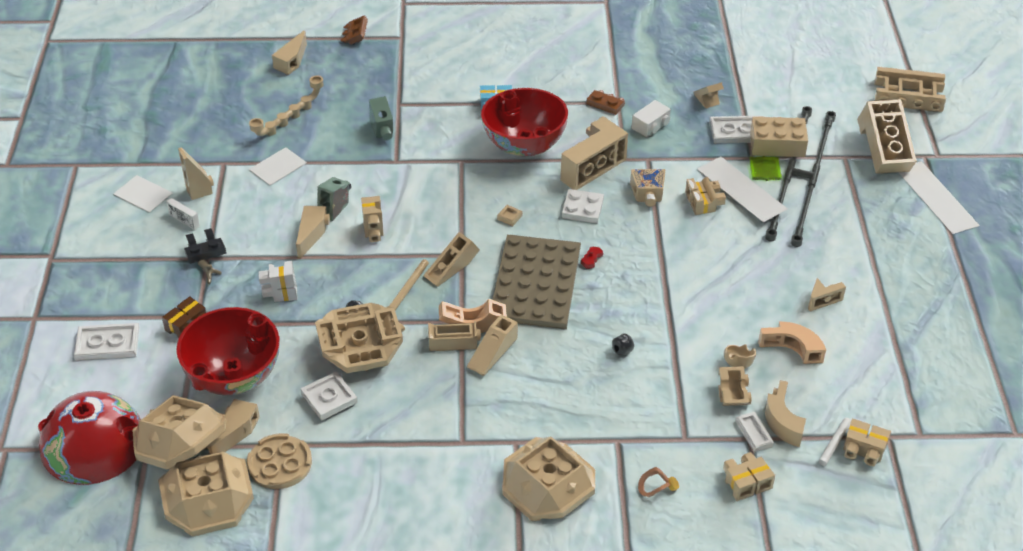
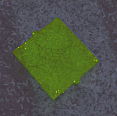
(765, 168)

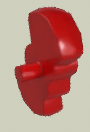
(590, 258)

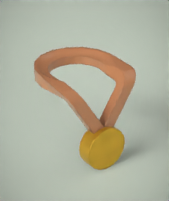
(671, 482)

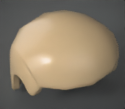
(739, 356)

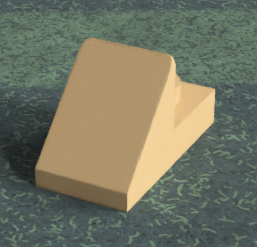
(709, 95)
(825, 296)

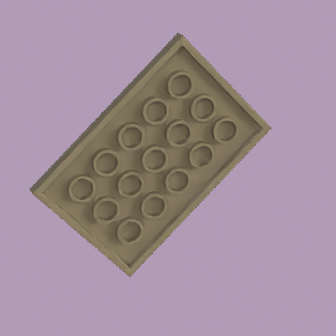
(537, 280)

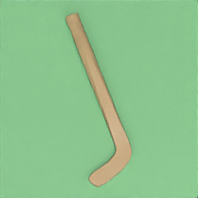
(408, 285)

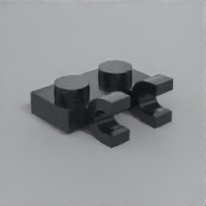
(206, 250)

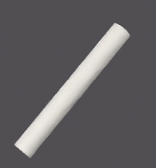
(834, 441)

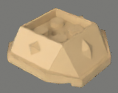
(359, 336)
(176, 432)
(547, 479)
(206, 493)

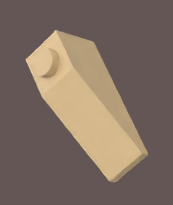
(196, 179)
(311, 228)
(452, 259)

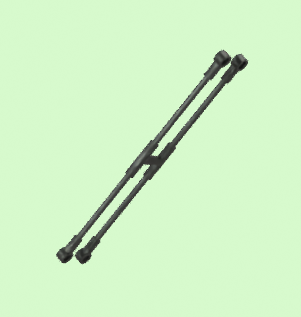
(797, 238)

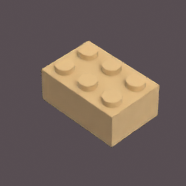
(778, 136)

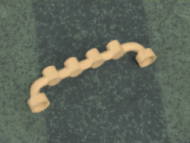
(257, 125)

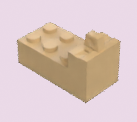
(887, 136)
(594, 155)

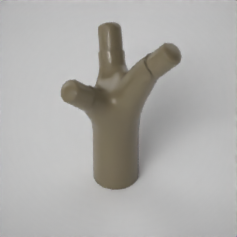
(208, 270)

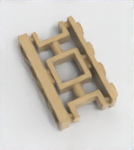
(925, 83)

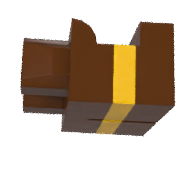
(180, 317)

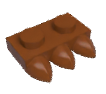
(355, 30)
(605, 102)

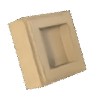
(509, 215)

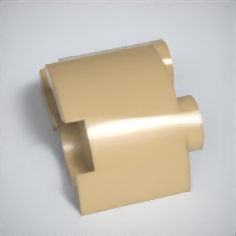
(733, 386)

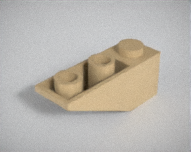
(290, 55)
(494, 344)
(241, 420)

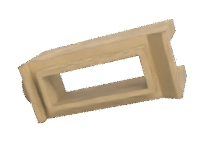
(453, 336)

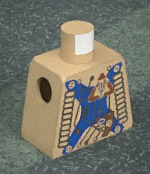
(647, 185)

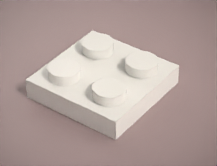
(582, 206)
(329, 395)

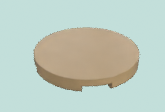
(279, 461)

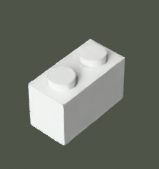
(651, 118)

